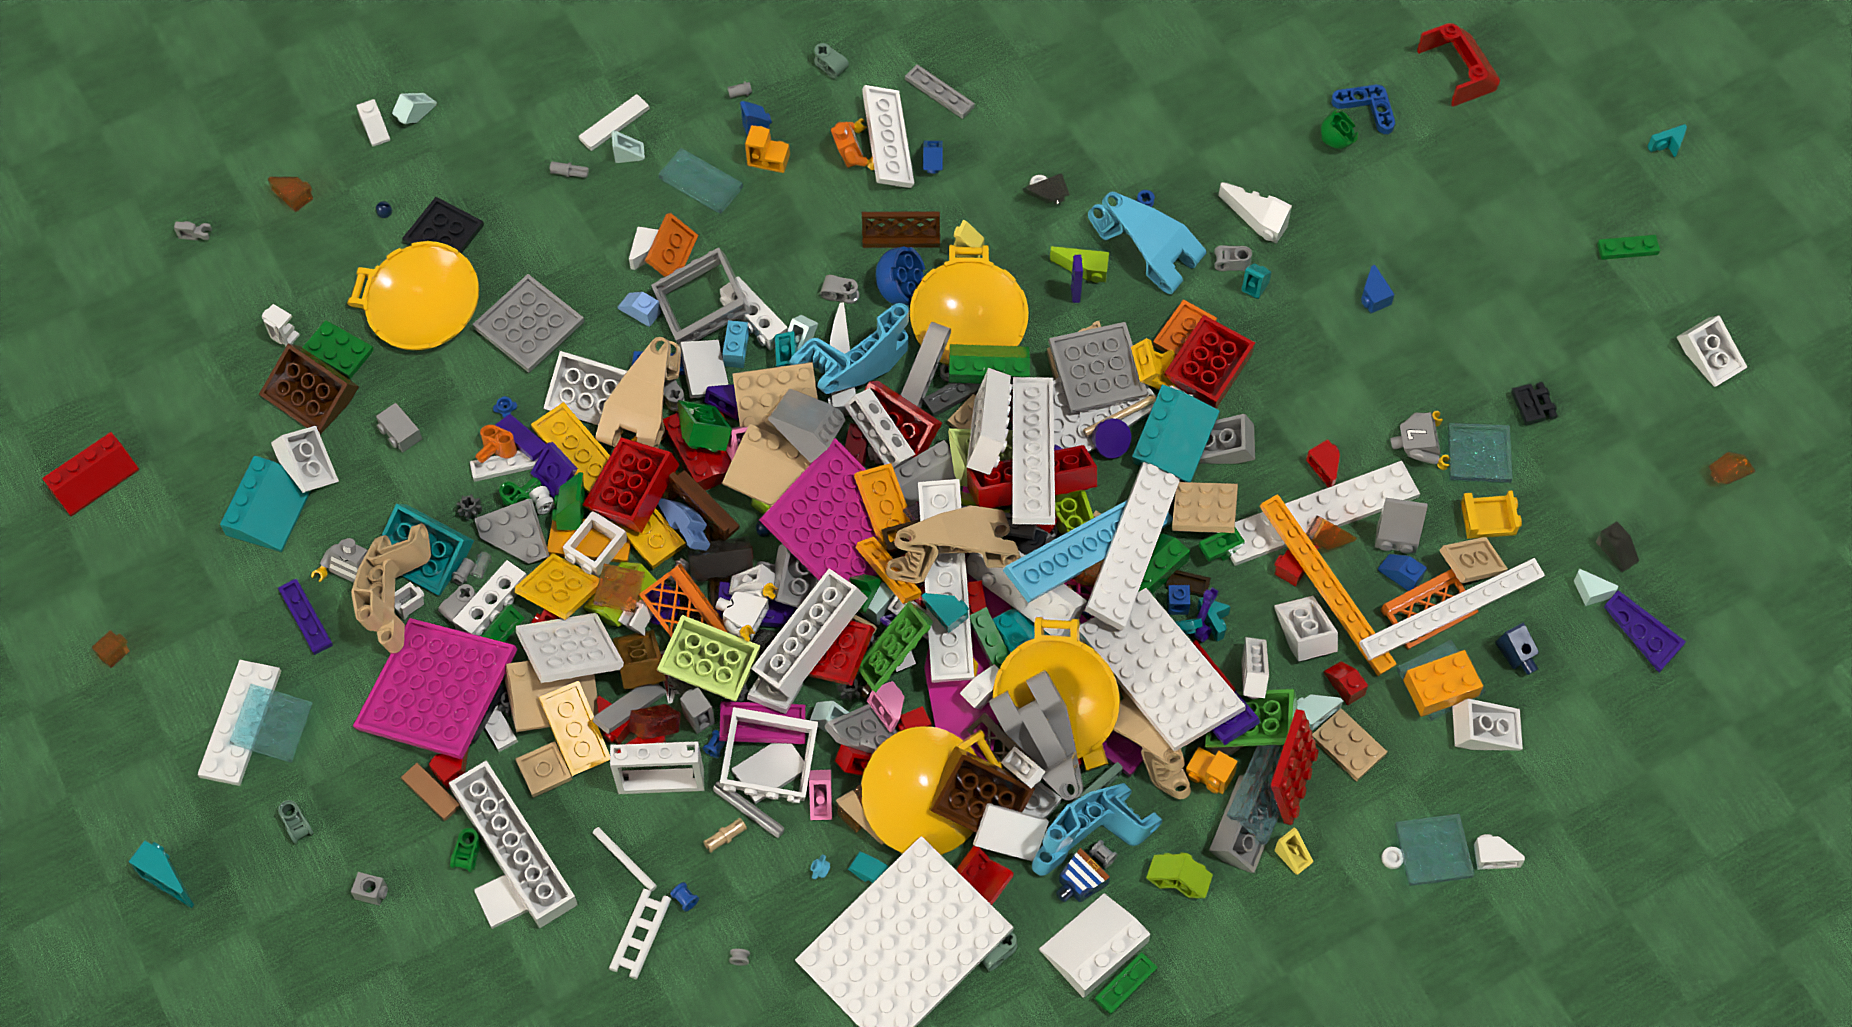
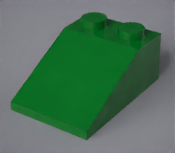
(703, 426)

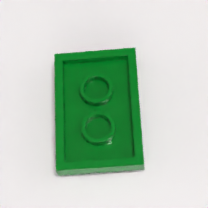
(338, 349)

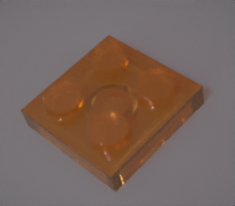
(619, 588)

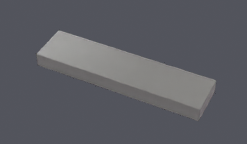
(939, 91)
(620, 711)

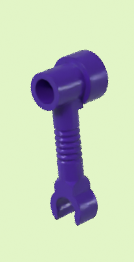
(1204, 632)

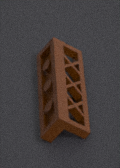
(703, 504)

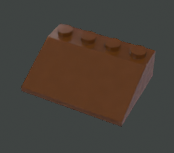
(308, 388)
(971, 784)

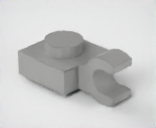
(189, 231)

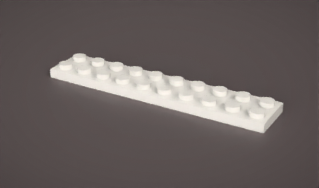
(1033, 451)
(1336, 504)
(1132, 546)
(949, 652)

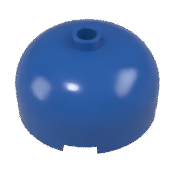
(898, 273)

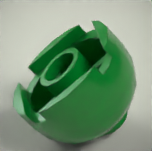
(1338, 130)

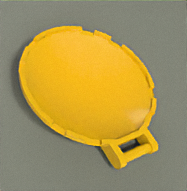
(418, 295)
(972, 299)
(1077, 673)
(902, 785)

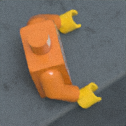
(848, 144)

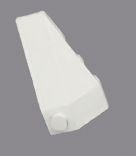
(1265, 215)

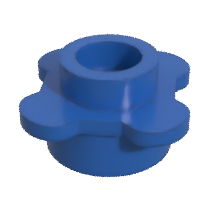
(502, 402)

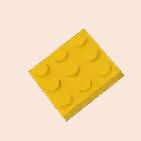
(558, 586)

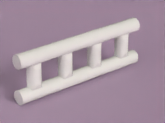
(635, 920)

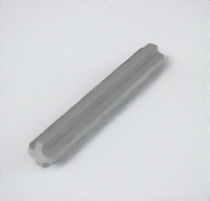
(750, 810)

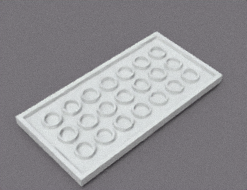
(1163, 672)

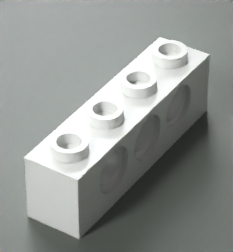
(762, 317)
(879, 428)
(506, 575)
(1255, 668)

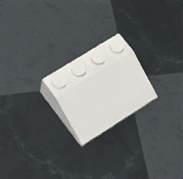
(582, 386)
(1095, 944)

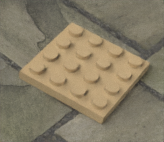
(762, 390)

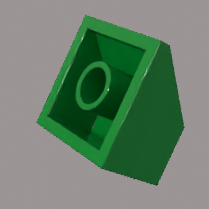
(570, 504)

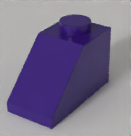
(723, 398)

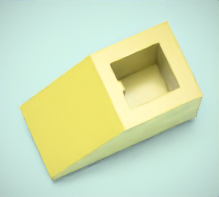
(967, 237)

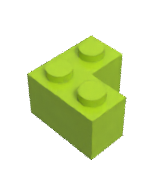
(1181, 873)

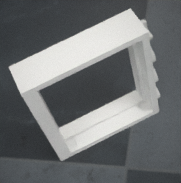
(773, 721)
(659, 779)

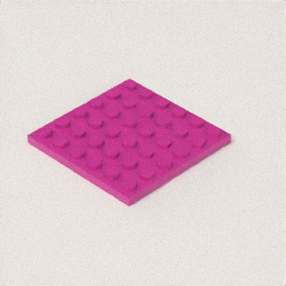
(824, 516)
(435, 688)

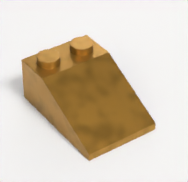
(640, 659)

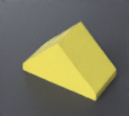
(1293, 851)

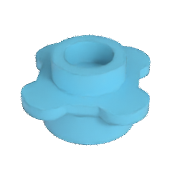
(820, 867)

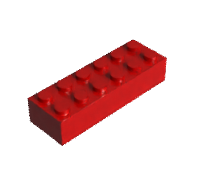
(1072, 471)

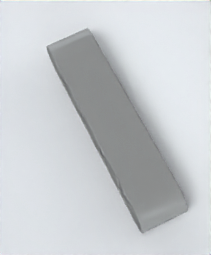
(926, 363)

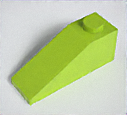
(1093, 262)

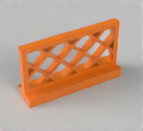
(1418, 594)
(694, 595)

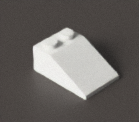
(1712, 350)
(305, 459)
(1307, 628)
(1486, 726)

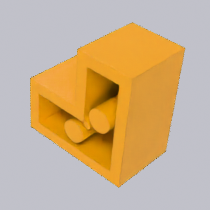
(764, 152)
(1211, 770)

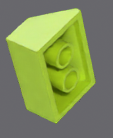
(610, 615)

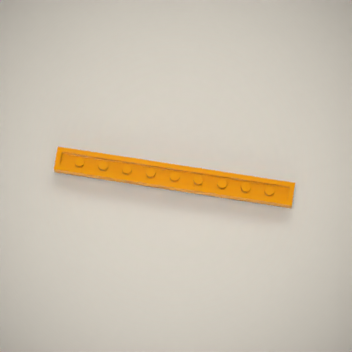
(1323, 578)

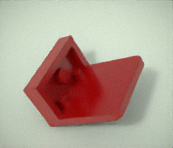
(984, 874)

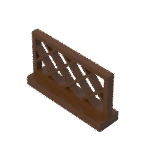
(894, 236)

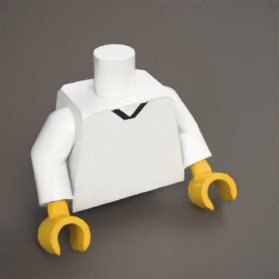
(746, 611)

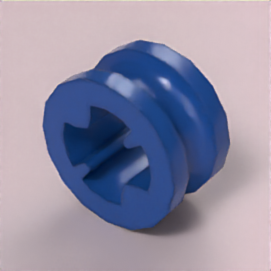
(1146, 194)

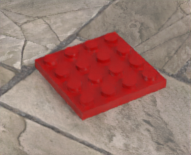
(1294, 767)

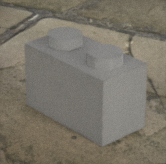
(398, 427)
(697, 710)

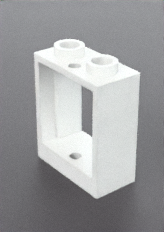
(605, 527)

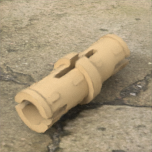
(725, 835)

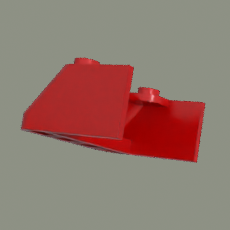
(1481, 73)

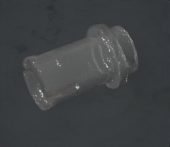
(481, 564)

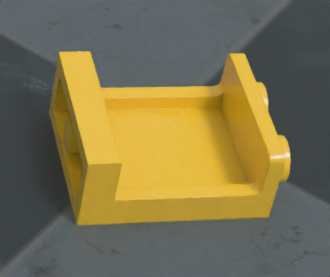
(1152, 364)
(1490, 515)

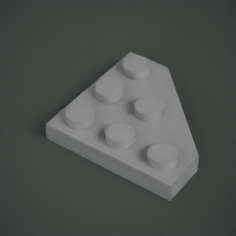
(515, 531)
(859, 729)

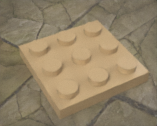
(1205, 507)

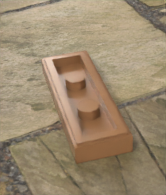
(430, 792)

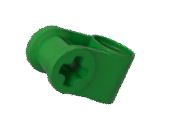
(466, 854)

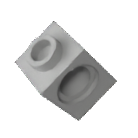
(363, 882)

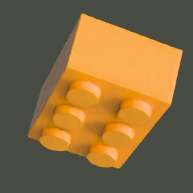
(1443, 683)

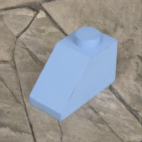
(641, 307)

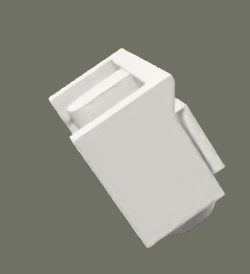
(275, 322)

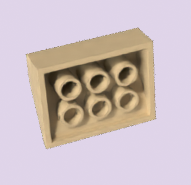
(764, 466)
(525, 689)

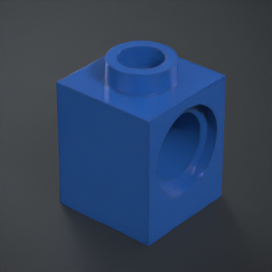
(1178, 599)

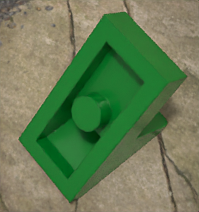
(1221, 545)
(868, 586)

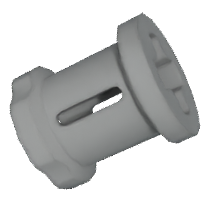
(1103, 854)

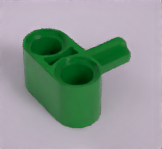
(519, 494)

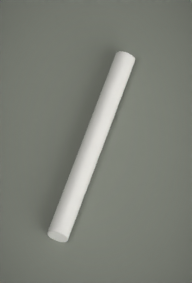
(645, 880)

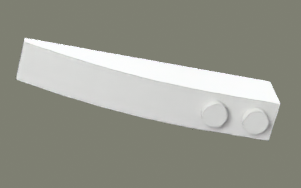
(840, 341)

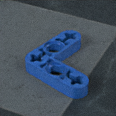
(1374, 102)

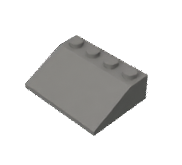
(807, 423)

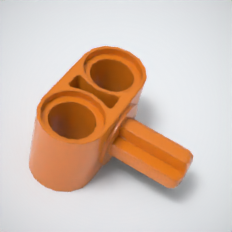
(496, 442)

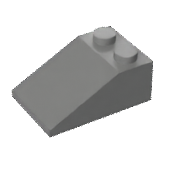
(1230, 441)
(1400, 525)
(792, 579)

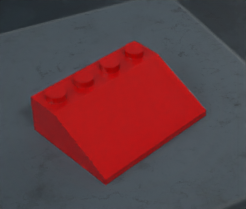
(1210, 361)
(701, 464)
(631, 484)

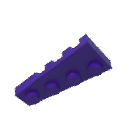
(1646, 632)

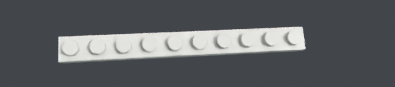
(1451, 609)

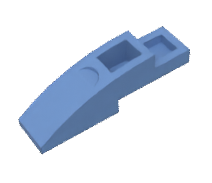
(687, 521)

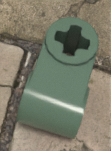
(829, 60)
(296, 824)
(1001, 952)

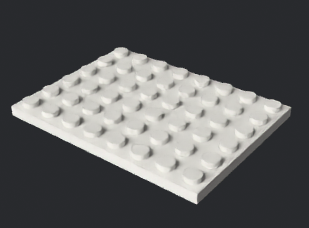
(905, 941)

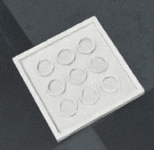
(569, 647)

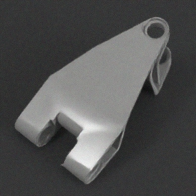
(1043, 733)

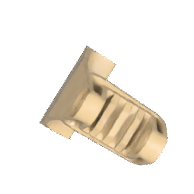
(638, 397)
(955, 531)
(375, 584)
(1162, 763)

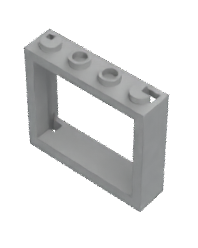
(712, 321)

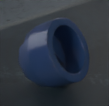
(383, 209)
(762, 530)

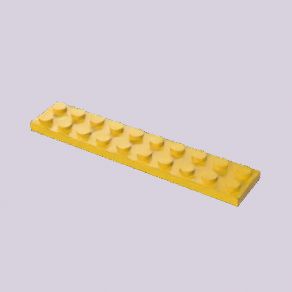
(567, 432)

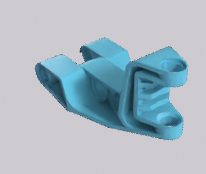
(1154, 233)
(866, 360)
(1077, 822)

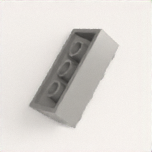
(930, 465)
(1234, 842)

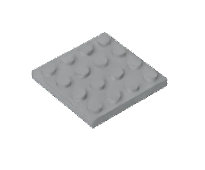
(528, 323)
(1097, 367)

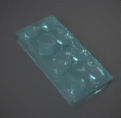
(700, 180)

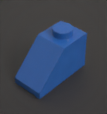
(754, 115)
(933, 156)
(1376, 292)
(1403, 570)

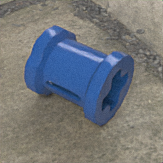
(710, 748)
(684, 896)

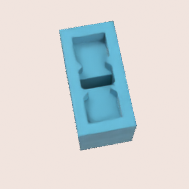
(735, 344)

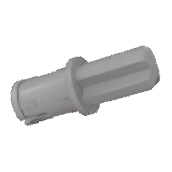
(568, 169)

